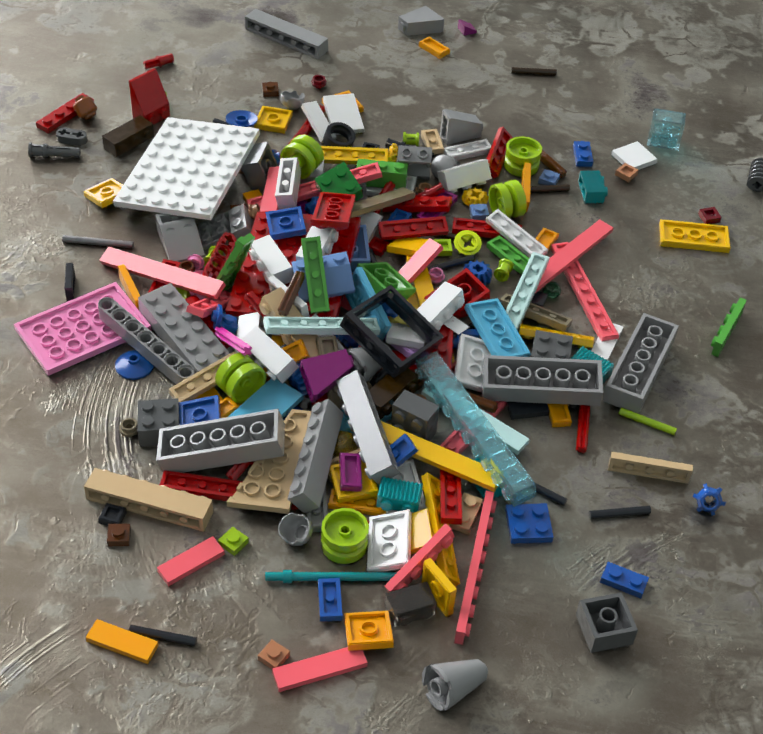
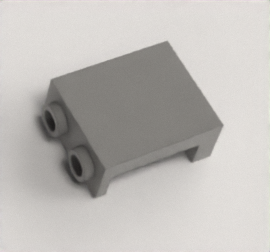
(418, 160)

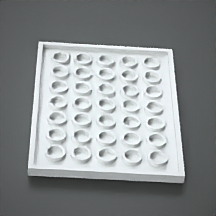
(187, 168)

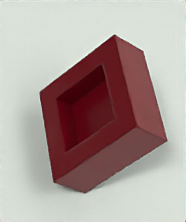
(709, 215)

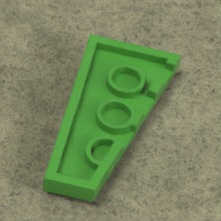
(235, 260)

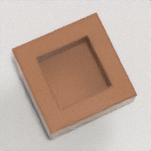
(626, 172)
(273, 655)

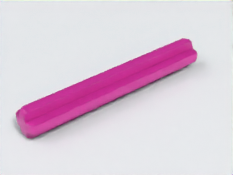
(233, 341)

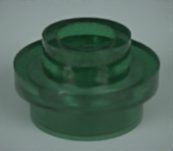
(552, 289)

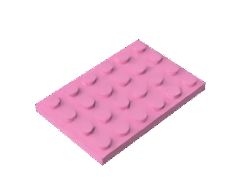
(74, 330)

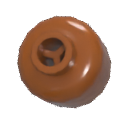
(85, 107)

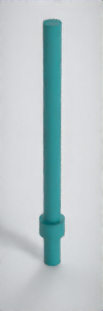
(288, 576)

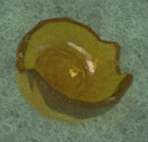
(345, 443)

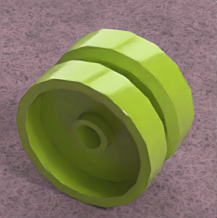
(522, 150)
(307, 151)
(508, 198)
(240, 377)
(344, 535)

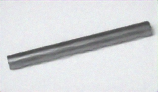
(97, 241)

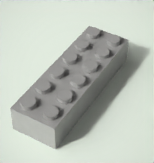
(181, 330)
(640, 363)
(542, 380)
(221, 442)

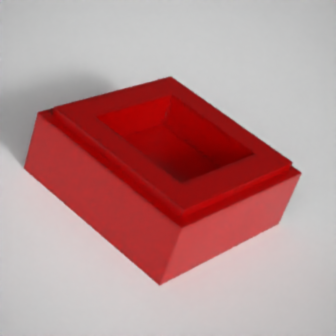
(379, 247)

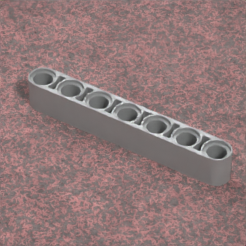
(144, 341)

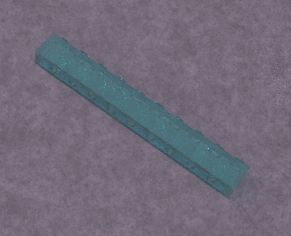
(476, 430)

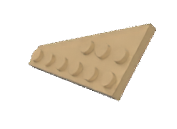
(270, 479)

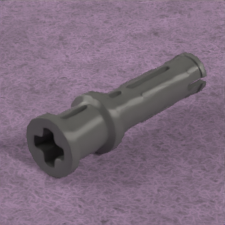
(46, 150)

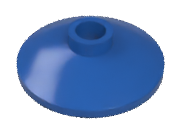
(241, 118)
(133, 365)

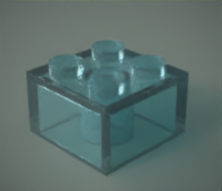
(666, 129)

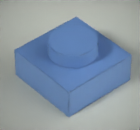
(548, 178)
(478, 211)

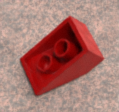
(149, 97)
(472, 288)

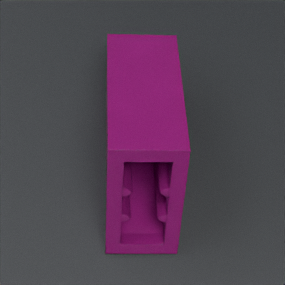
(323, 371)

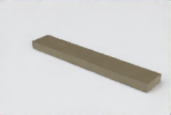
(381, 201)

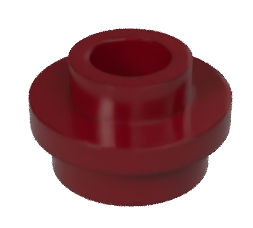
(318, 81)

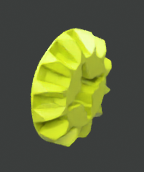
(465, 236)

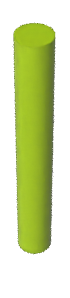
(647, 421)

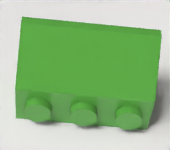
(391, 171)
(383, 274)

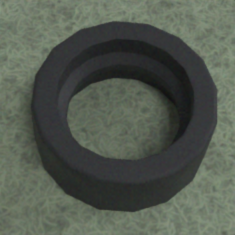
(339, 128)

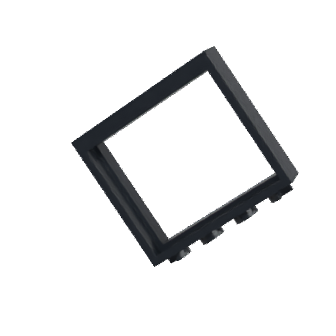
(374, 346)

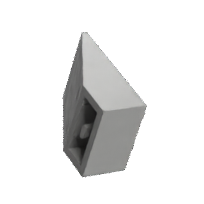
(233, 221)
(179, 236)

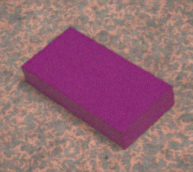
(350, 472)

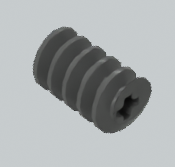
(755, 177)

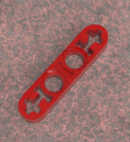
(216, 257)

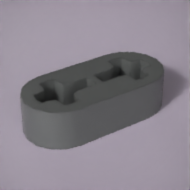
(71, 136)

